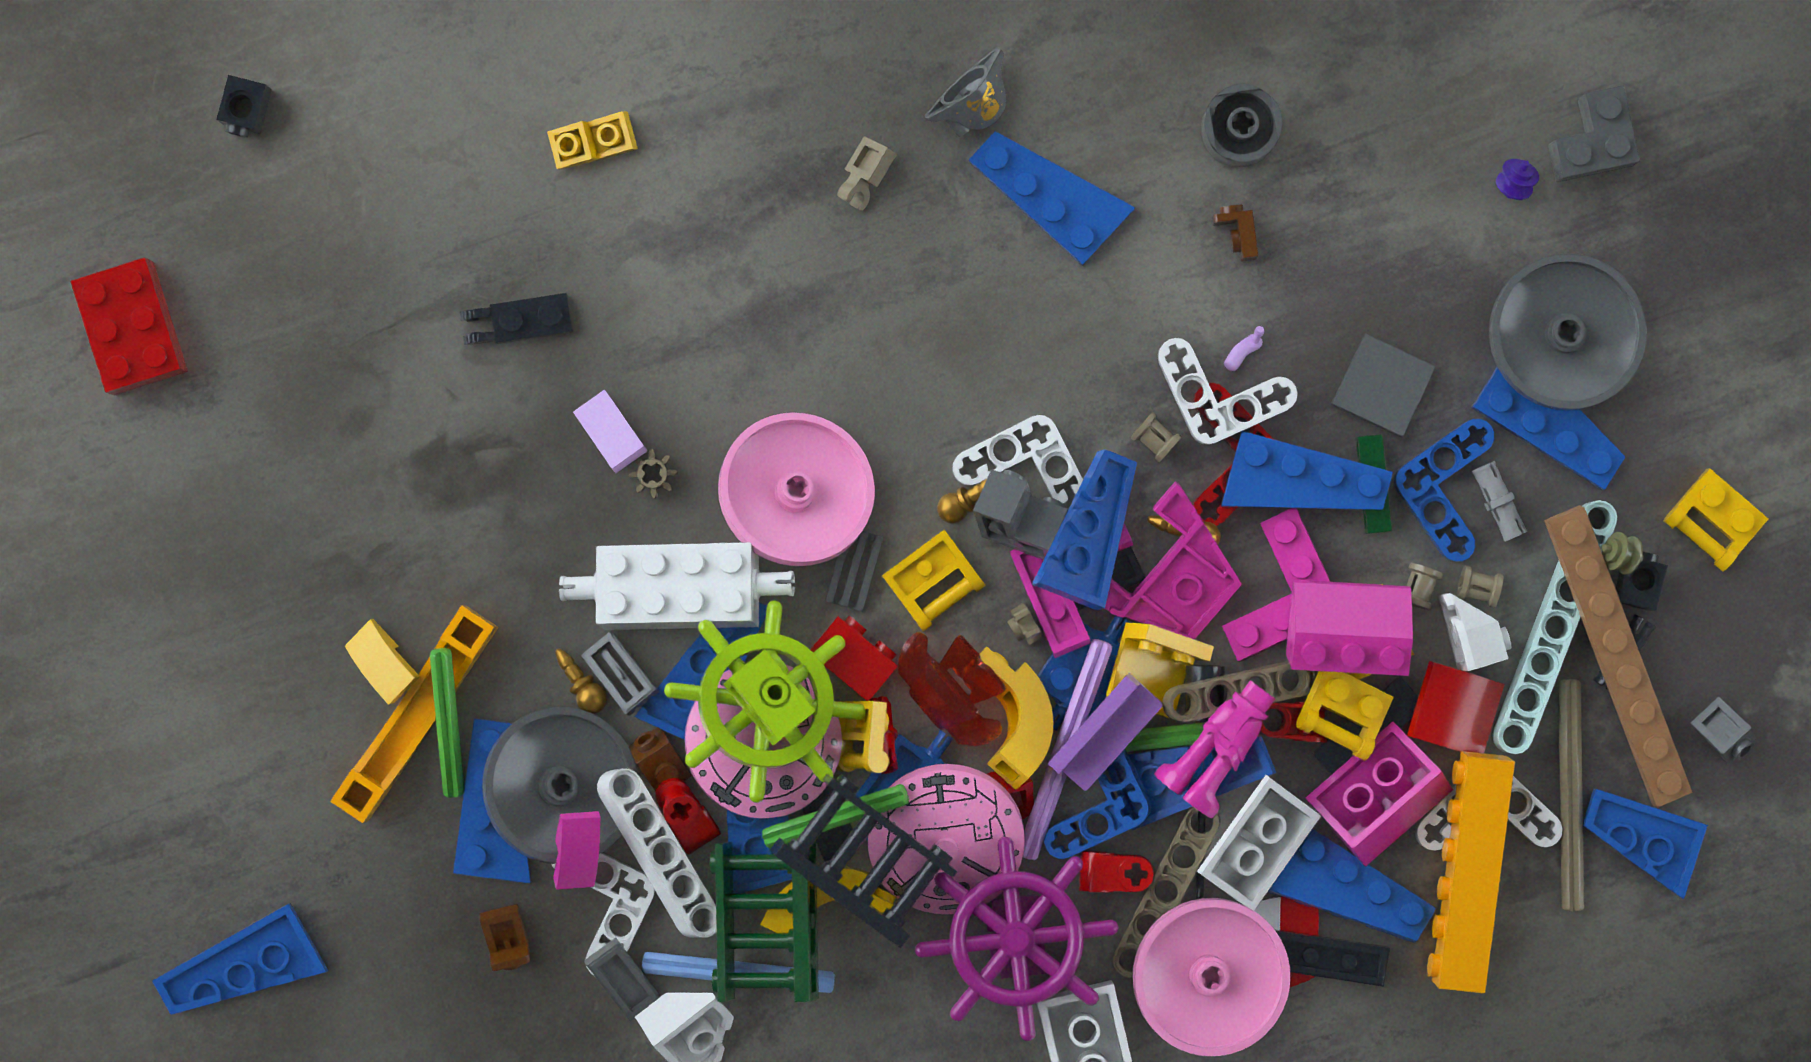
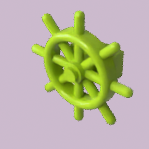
(768, 699)

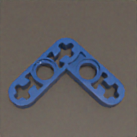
(1430, 491)
(1112, 810)

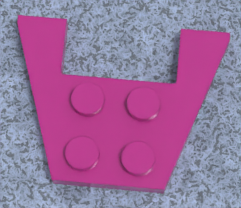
(1187, 582)

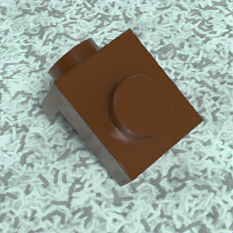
(658, 758)
(505, 938)

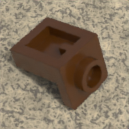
(1244, 237)

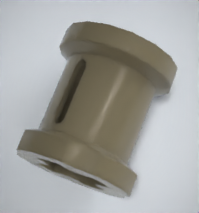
(1155, 437)
(1422, 584)
(1491, 584)

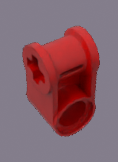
(1288, 729)
(685, 815)
(1107, 872)

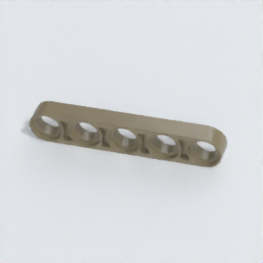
(1200, 690)
(1169, 871)

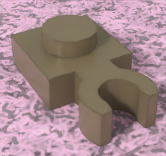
(1024, 625)

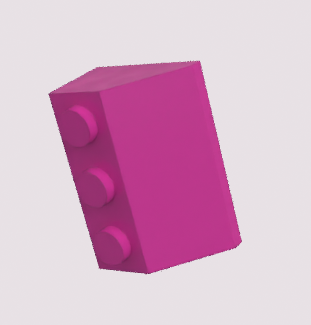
(1350, 628)
(1380, 797)

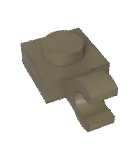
(865, 167)

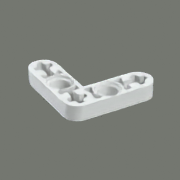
(1223, 410)
(1039, 453)
(1528, 830)
(621, 903)

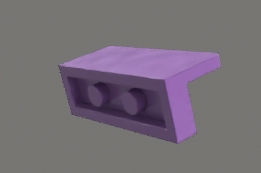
(1106, 732)

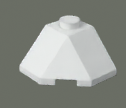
(1473, 634)
(687, 1026)

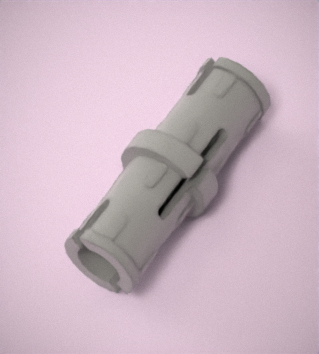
(1499, 501)

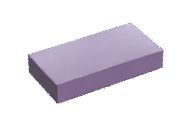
(610, 431)

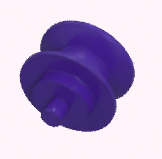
(1517, 179)

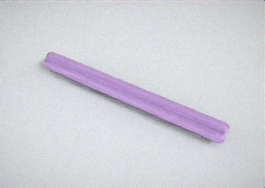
(1075, 716)

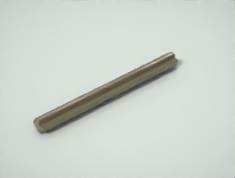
(1571, 795)

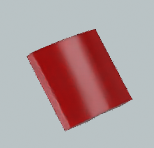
(1455, 709)

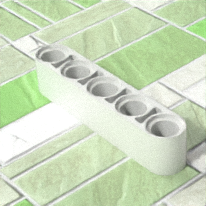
(642, 844)

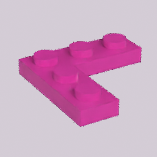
(1298, 561)
(1055, 613)

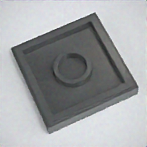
(1383, 385)

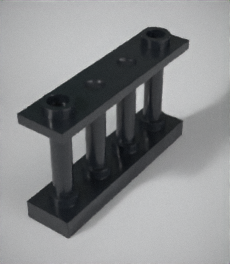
(828, 875)

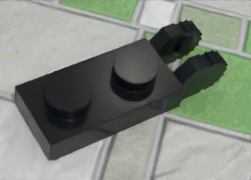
(521, 319)

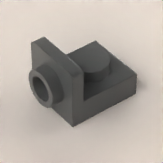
(1725, 731)

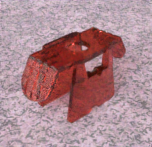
(941, 694)

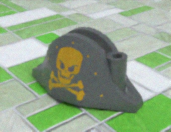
(974, 98)

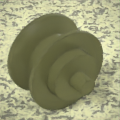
(1622, 553)

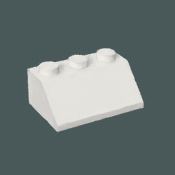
(1259, 843)

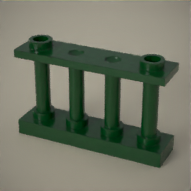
(800, 940)

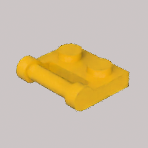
(1724, 510)
(924, 570)
(1350, 700)
(866, 730)

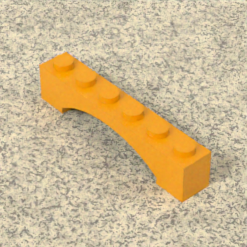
(411, 720)

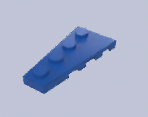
(1560, 434)

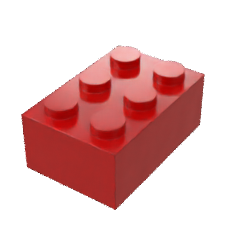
(129, 326)

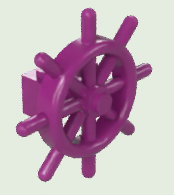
(1018, 939)

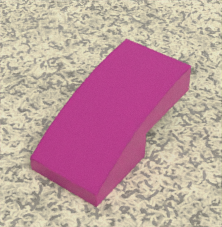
(577, 850)

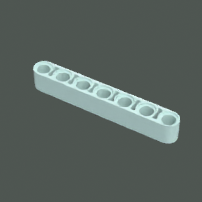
(1553, 648)

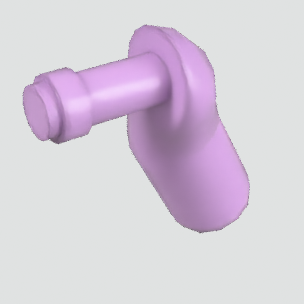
(1244, 348)

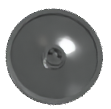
(1567, 332)
(548, 769)

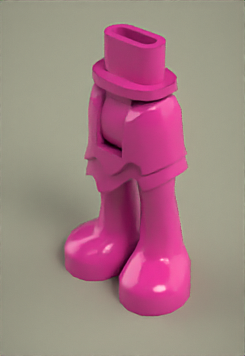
(1232, 733)

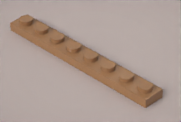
(1618, 656)

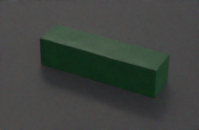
(1371, 452)

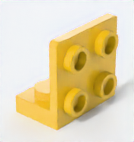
(1156, 659)

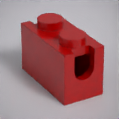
(859, 662)

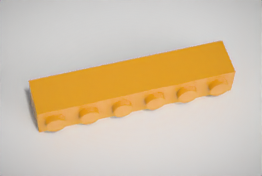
(1471, 871)

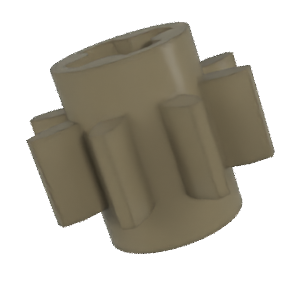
(664, 472)

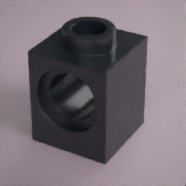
(236, 90)
(1649, 597)

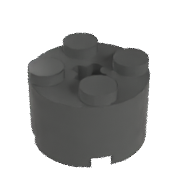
(1255, 108)

